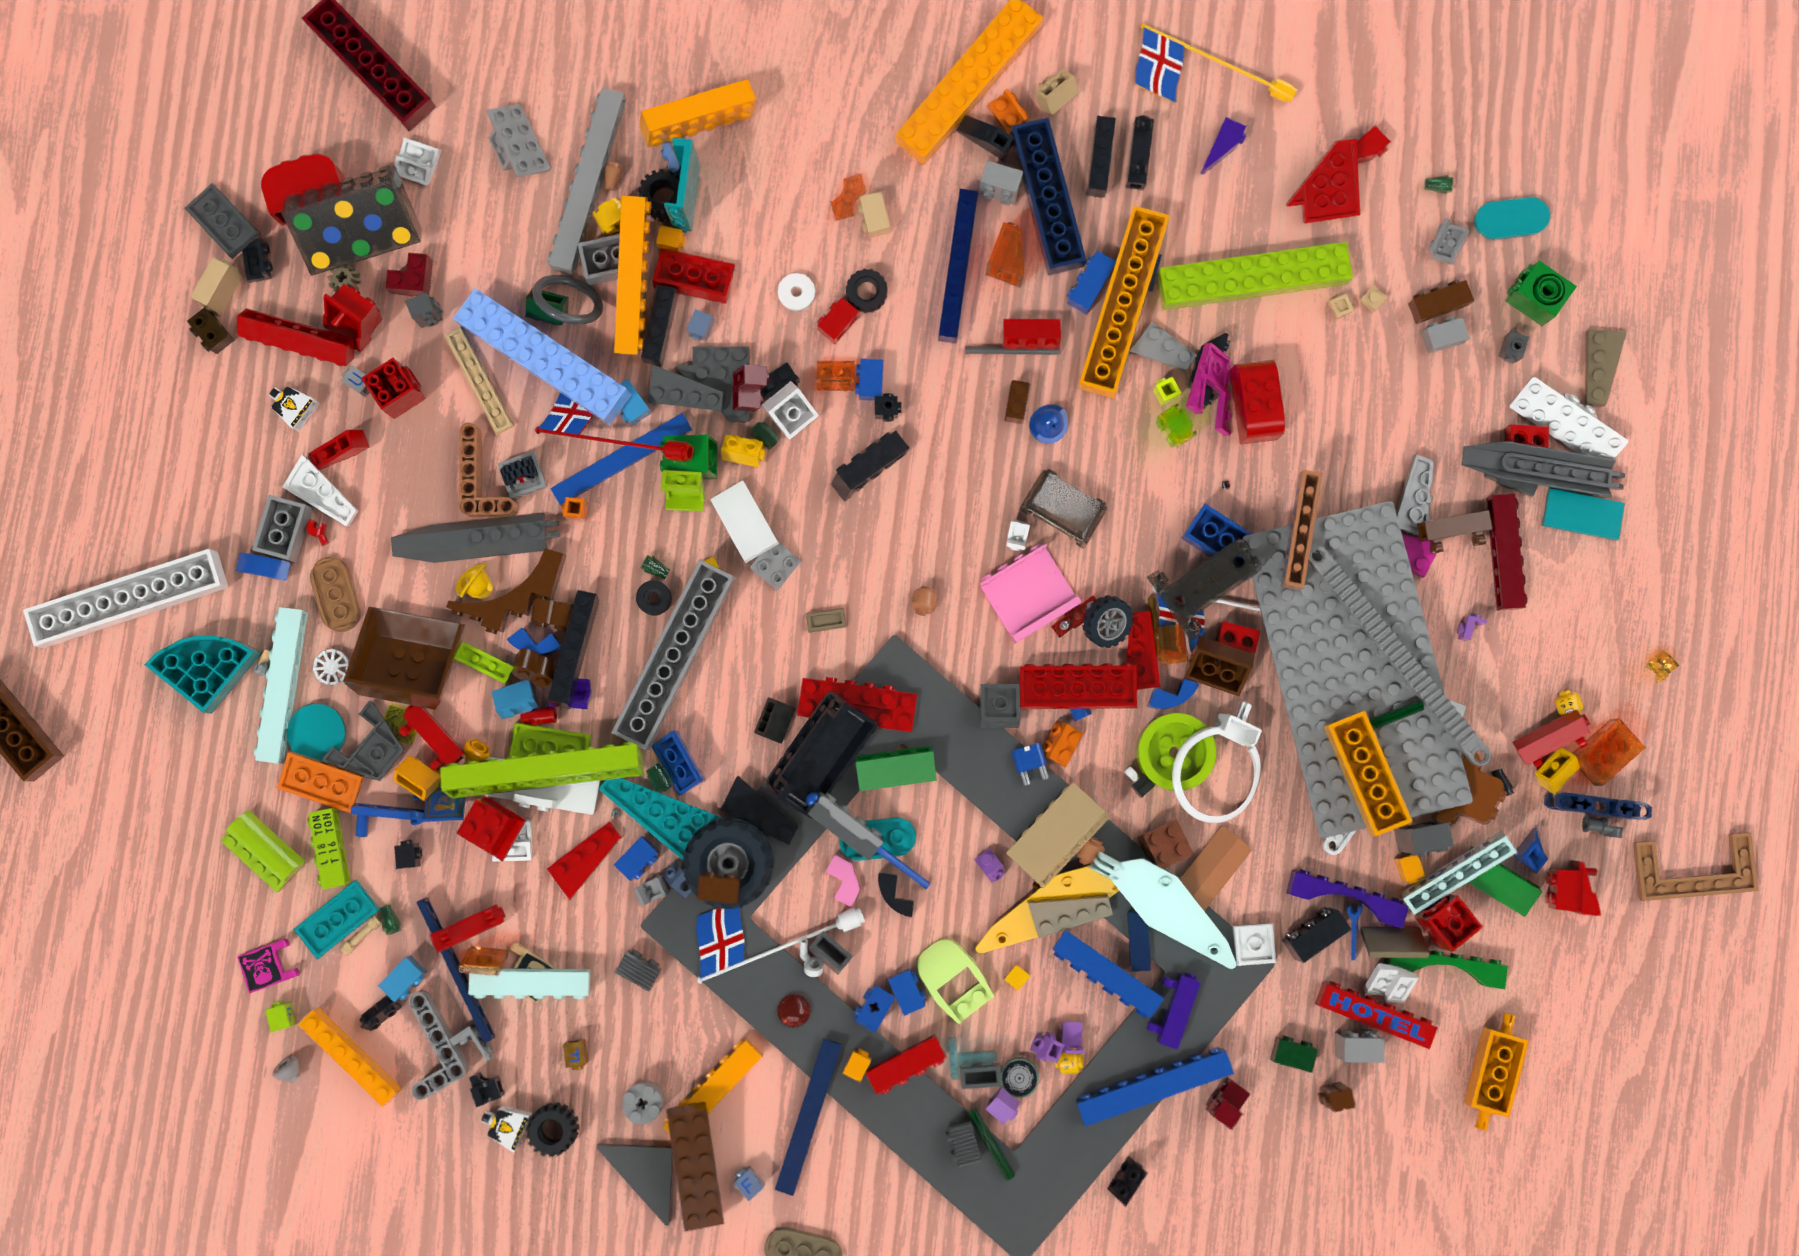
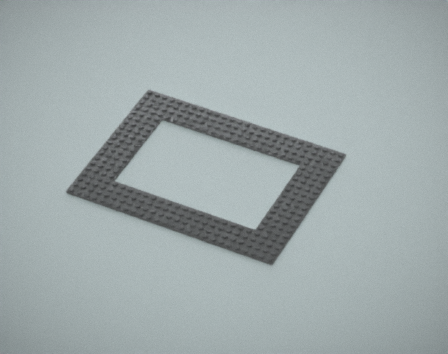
(1060, 1153)

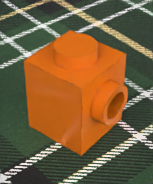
(575, 509)

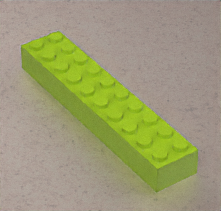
(1254, 276)
(542, 770)

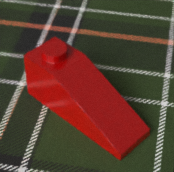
(1371, 145)
(339, 448)

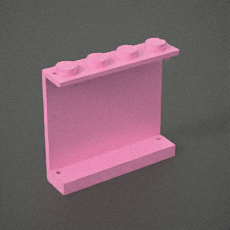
(1029, 593)

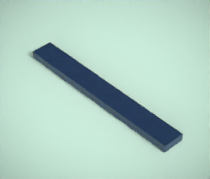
(460, 978)
(808, 1117)

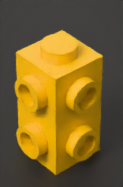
(743, 450)

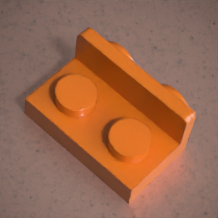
(1008, 111)

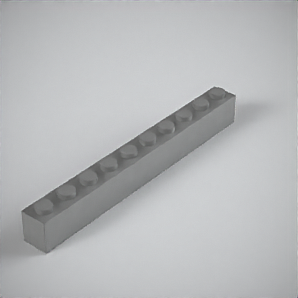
(587, 181)

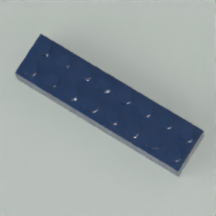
(1048, 196)

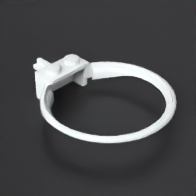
(1231, 728)

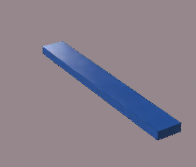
(618, 460)

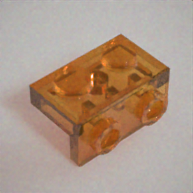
(1172, 644)

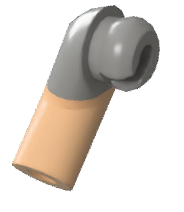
(263, 664)

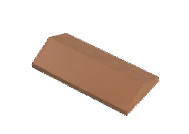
(1214, 866)

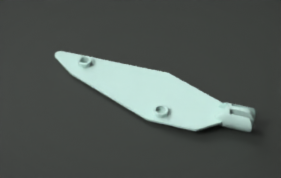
(1166, 905)

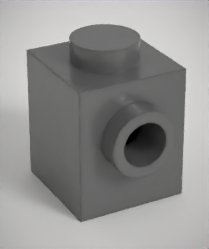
(1513, 347)

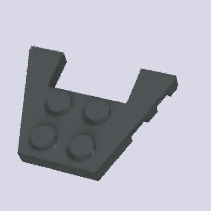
(375, 753)

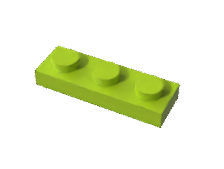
(484, 662)

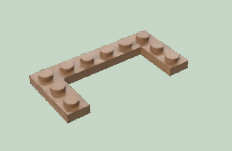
(1741, 880)

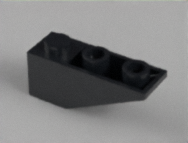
(986, 136)

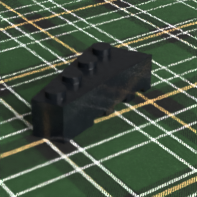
(869, 464)

